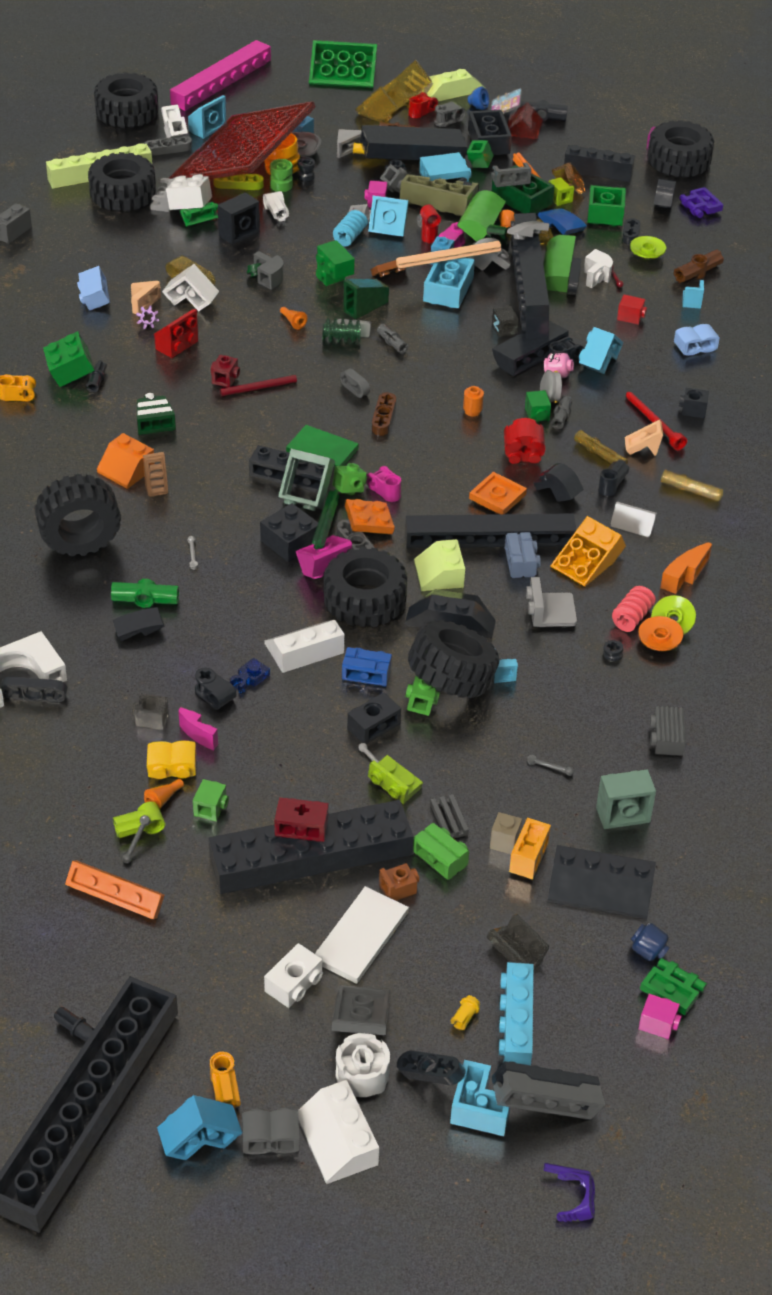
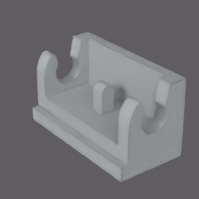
(160, 200)

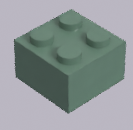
(625, 799)

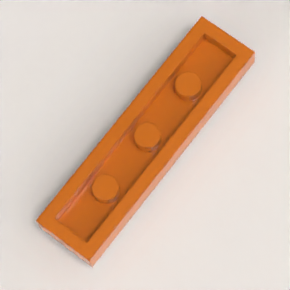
(114, 889)

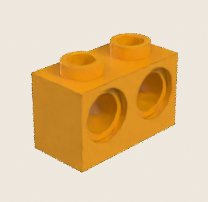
(529, 848)

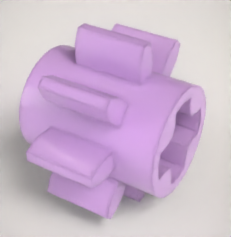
(146, 321)

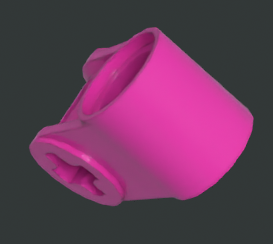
(454, 233)
(385, 484)

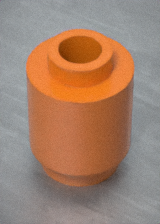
(473, 401)

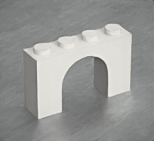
(35, 654)

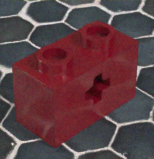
(301, 819)

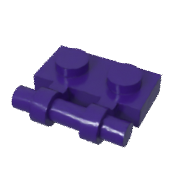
(704, 201)

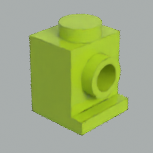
(562, 192)

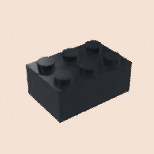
(491, 127)

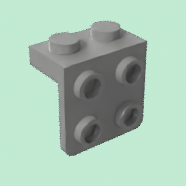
(549, 608)

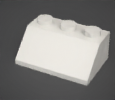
(306, 645)
(338, 1133)

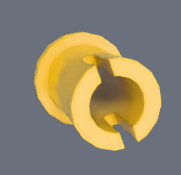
(468, 1008)

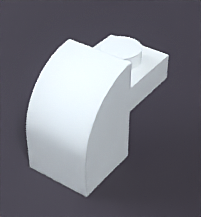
(173, 122)
(598, 268)

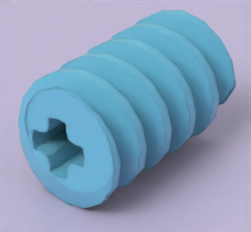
(350, 227)

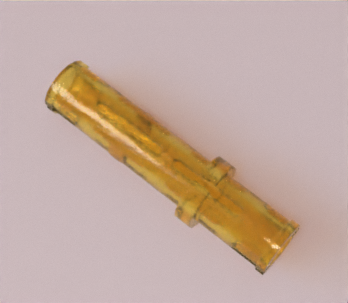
(594, 445)
(691, 485)

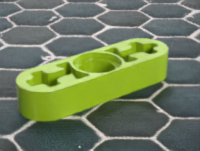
(242, 182)

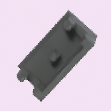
(511, 176)

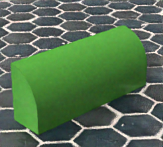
(480, 214)
(558, 262)

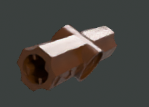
(698, 266)

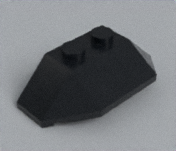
(452, 607)

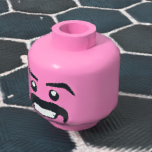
(559, 362)

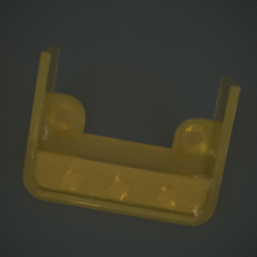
(395, 94)

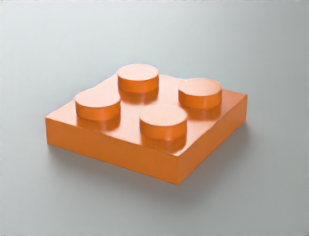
(497, 493)
(369, 516)

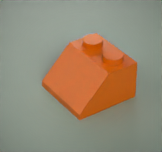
(124, 460)

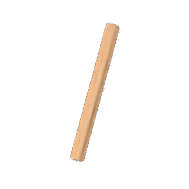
(448, 254)

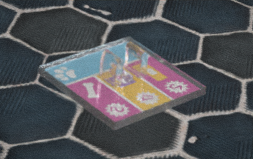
(507, 102)

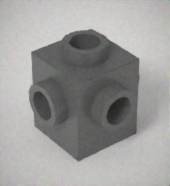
(393, 178)

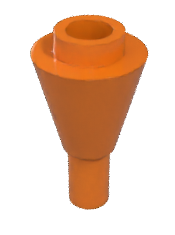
(505, 217)
(296, 318)
(162, 793)

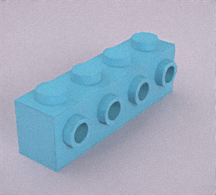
(518, 1013)

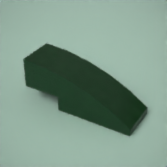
(500, 233)

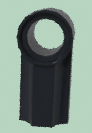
(612, 477)

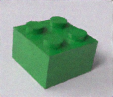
(606, 205)
(68, 359)

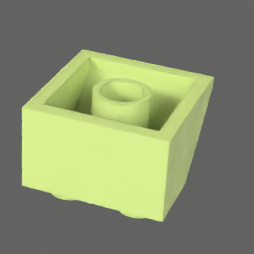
(440, 566)

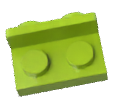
(394, 779)

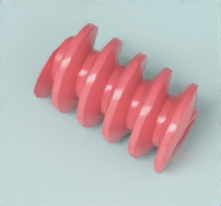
(633, 608)

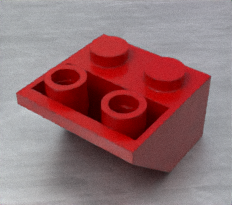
(178, 335)

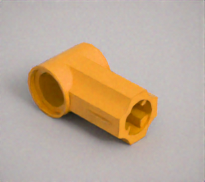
(224, 1081)

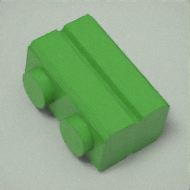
(441, 850)

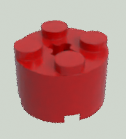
(524, 441)

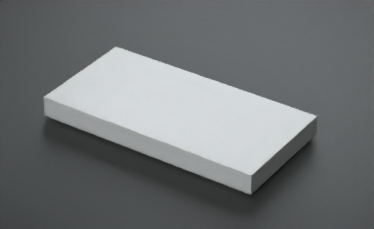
(361, 934)

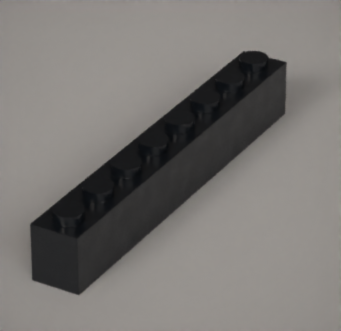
(488, 530)

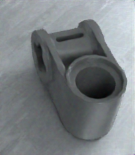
(449, 114)

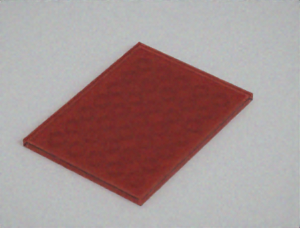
(244, 142)

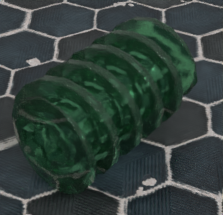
(341, 331)

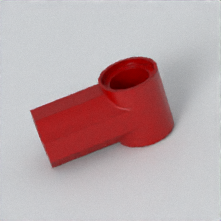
(430, 223)

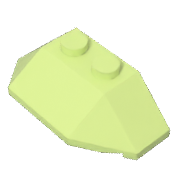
(452, 85)

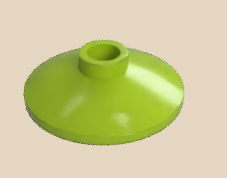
(648, 247)
(677, 607)

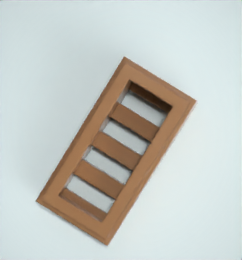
(155, 486)

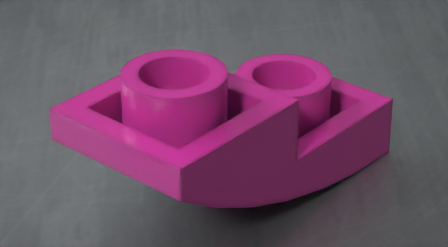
(201, 733)

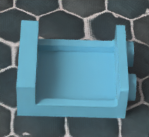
(444, 167)

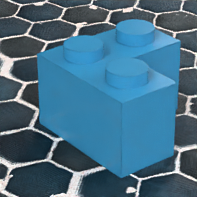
(196, 1124)

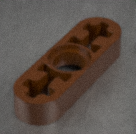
(381, 407)

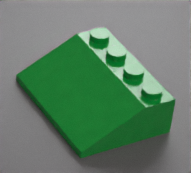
(343, 64)

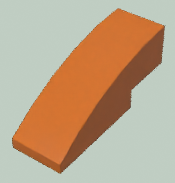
(685, 568)

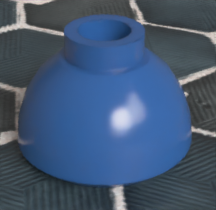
(479, 98)

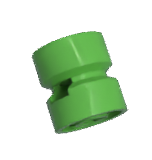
(281, 175)

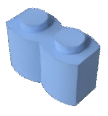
(696, 339)

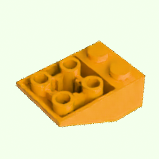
(589, 552)

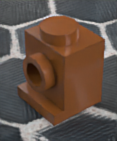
(398, 882)

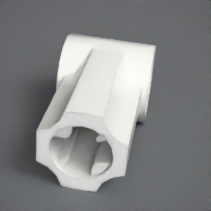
(275, 203)

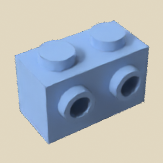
(93, 288)

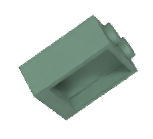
(290, 471)

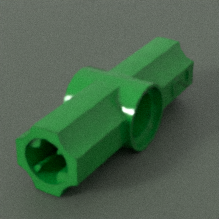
(144, 593)

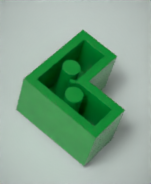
(333, 263)

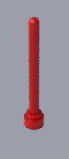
(676, 440)

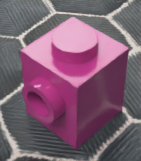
(376, 188)
(659, 1016)

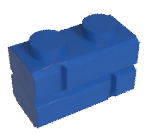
(366, 666)

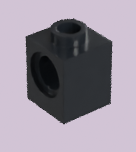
(694, 402)

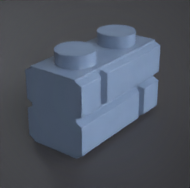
(521, 555)

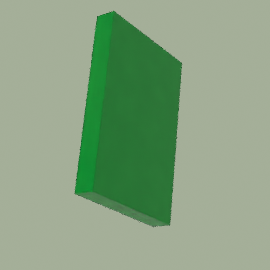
(323, 444)

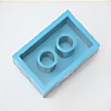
(449, 282)

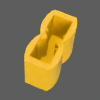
(171, 759)

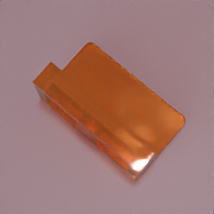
(570, 176)

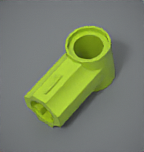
(130, 822)

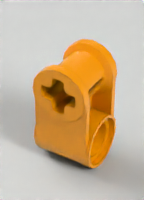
(14, 388)

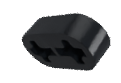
(630, 230)

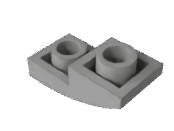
(527, 229)

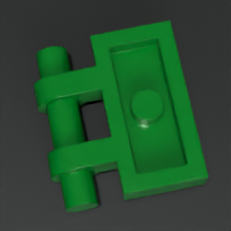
(666, 986)

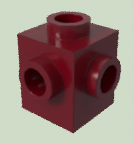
(224, 370)

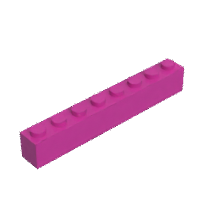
(220, 75)

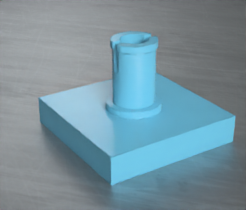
(388, 216)

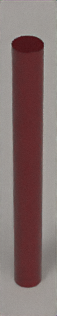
(258, 385)

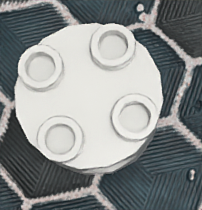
(363, 1064)

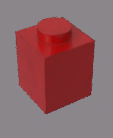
(631, 309)

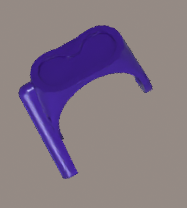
(586, 1209)

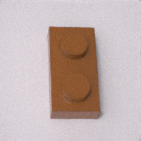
(384, 269)

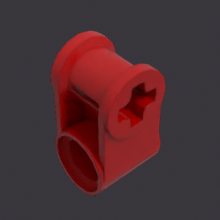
(421, 105)

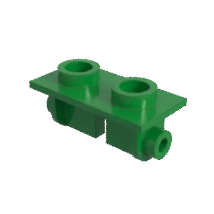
(198, 215)

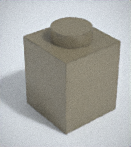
(505, 832)

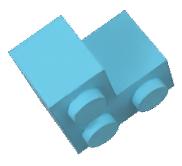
(599, 350)
(475, 1104)

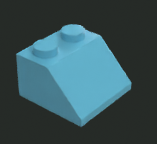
(208, 118)

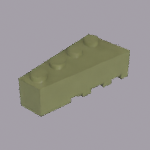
(442, 195)

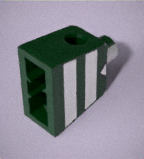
(154, 414)

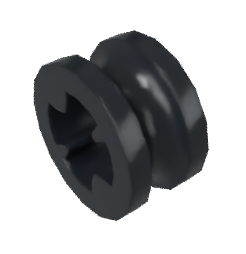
(613, 655)

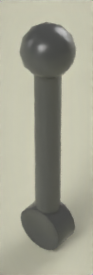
(532, 759)
(144, 820)

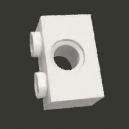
(281, 979)

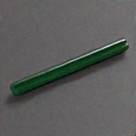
(325, 519)

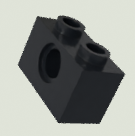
(374, 718)

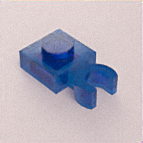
(250, 673)

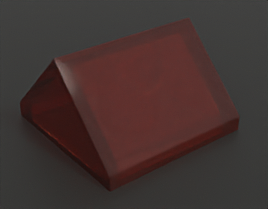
(525, 122)

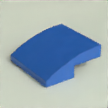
(563, 220)

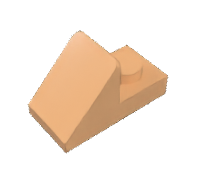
(144, 295)
(647, 436)

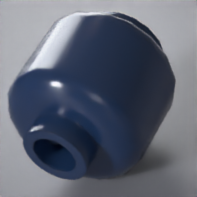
(650, 942)

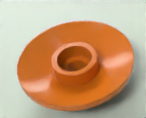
(660, 633)

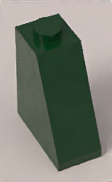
(364, 296)

